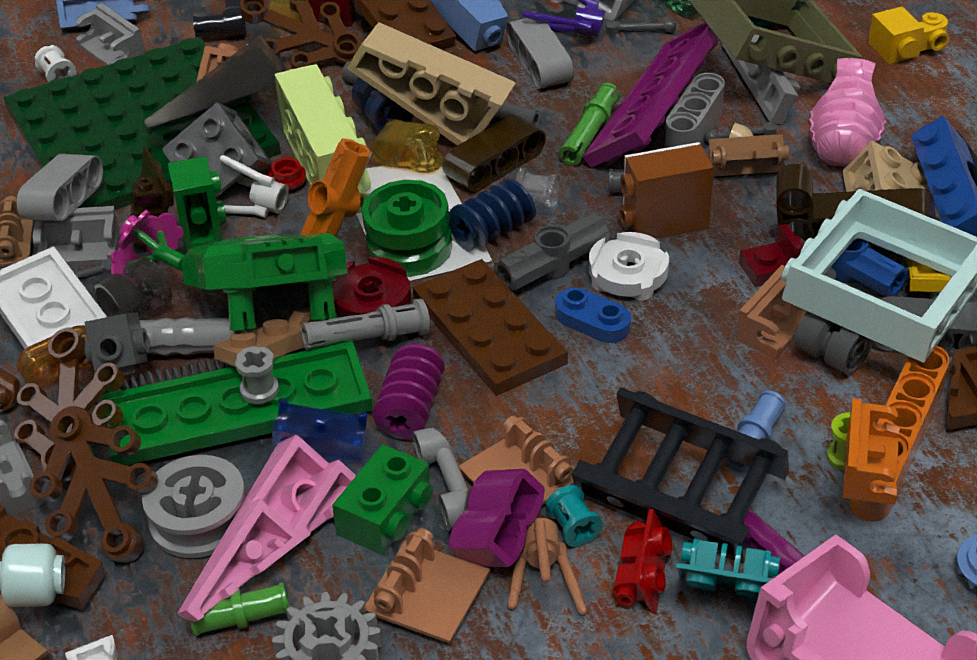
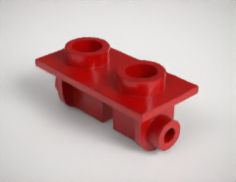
(647, 548)

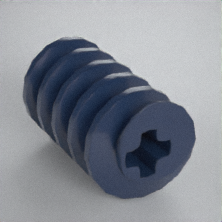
(491, 214)

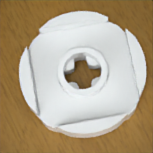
(637, 281)

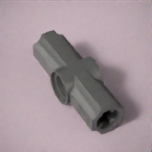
(551, 251)

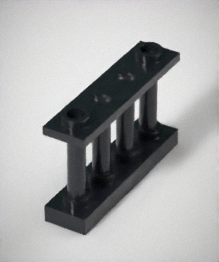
(682, 514)

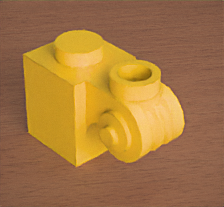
(901, 37)

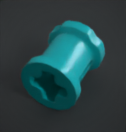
(573, 516)

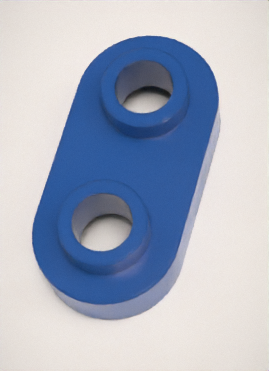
(593, 315)

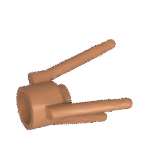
(541, 551)

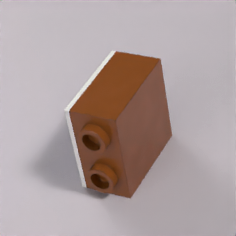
(667, 191)

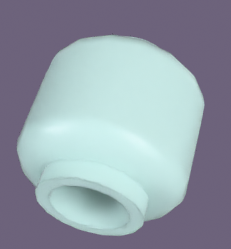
(31, 575)

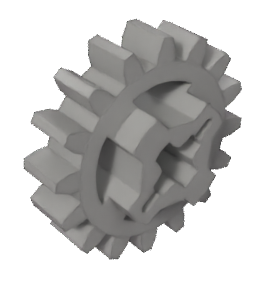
(328, 631)

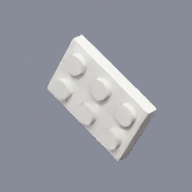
(43, 297)

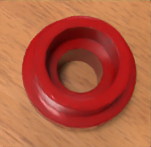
(288, 172)

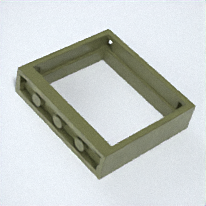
(808, 54)

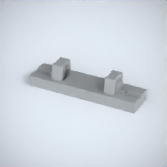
(769, 87)

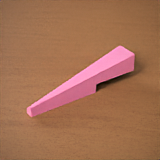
(278, 513)

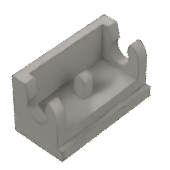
(109, 36)
(83, 237)
(14, 475)

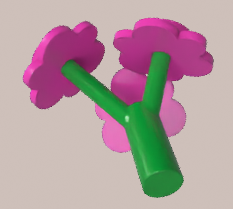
(156, 233)

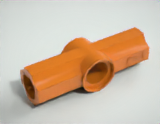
(337, 193)

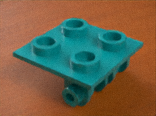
(703, 576)

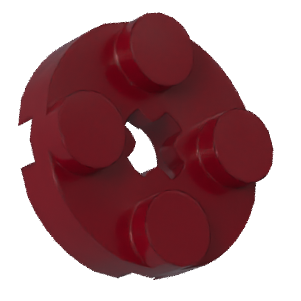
(378, 273)

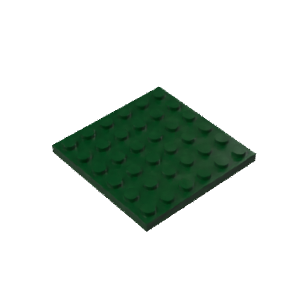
(105, 113)

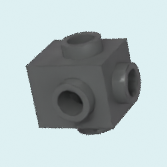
(117, 341)

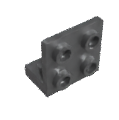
(217, 134)

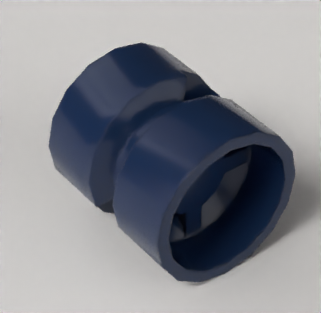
(376, 105)

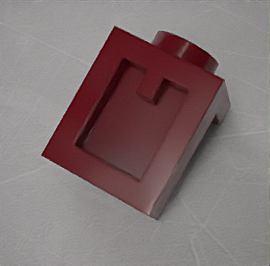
(764, 260)

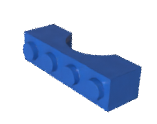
(946, 169)

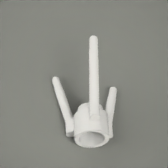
(264, 191)

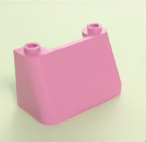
(826, 613)

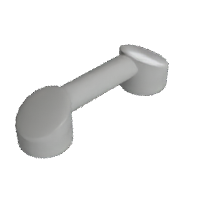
(432, 448)

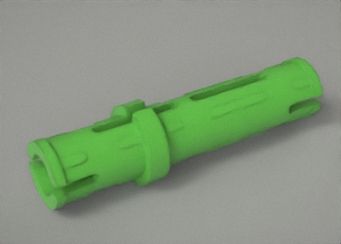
(594, 115)

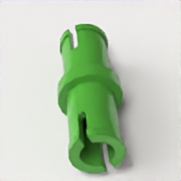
(243, 608)

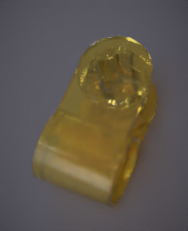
(406, 144)

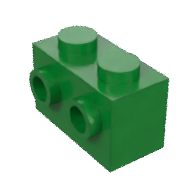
(196, 201)
(382, 499)

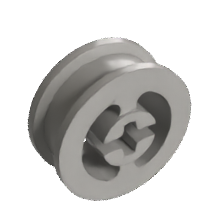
(190, 488)

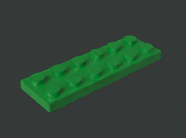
(210, 409)

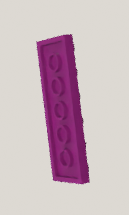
(652, 96)

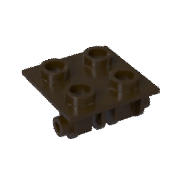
(150, 191)

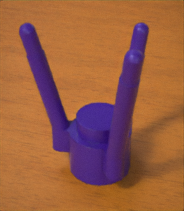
(586, 21)

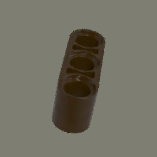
(494, 153)

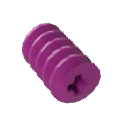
(408, 391)

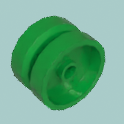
(408, 225)

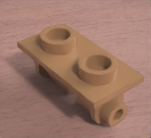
(748, 154)

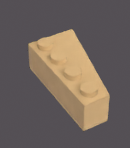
(430, 82)

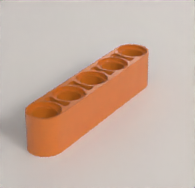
(915, 399)

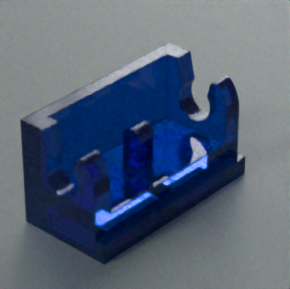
(323, 430)

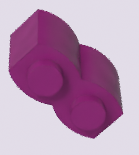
(497, 517)

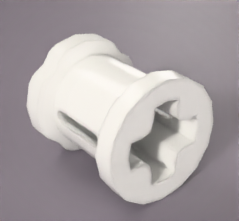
(57, 61)

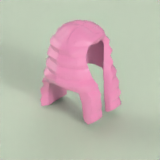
(847, 114)

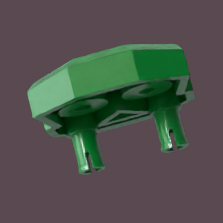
(267, 260)

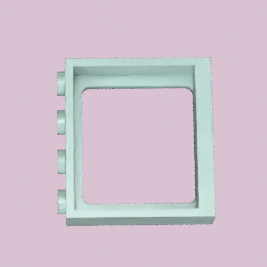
(901, 232)

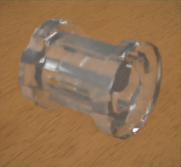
(540, 187)

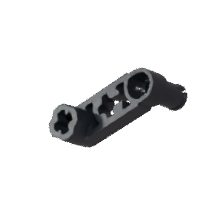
(228, 23)

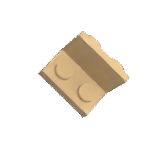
(883, 169)

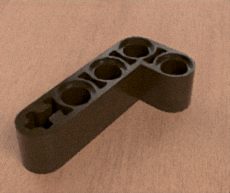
(807, 210)

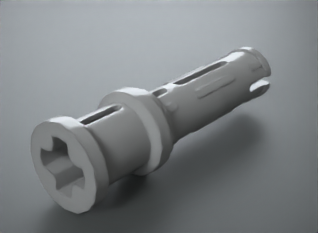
(384, 323)

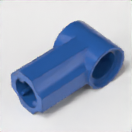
(870, 268)

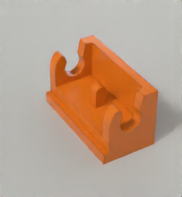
(871, 454)

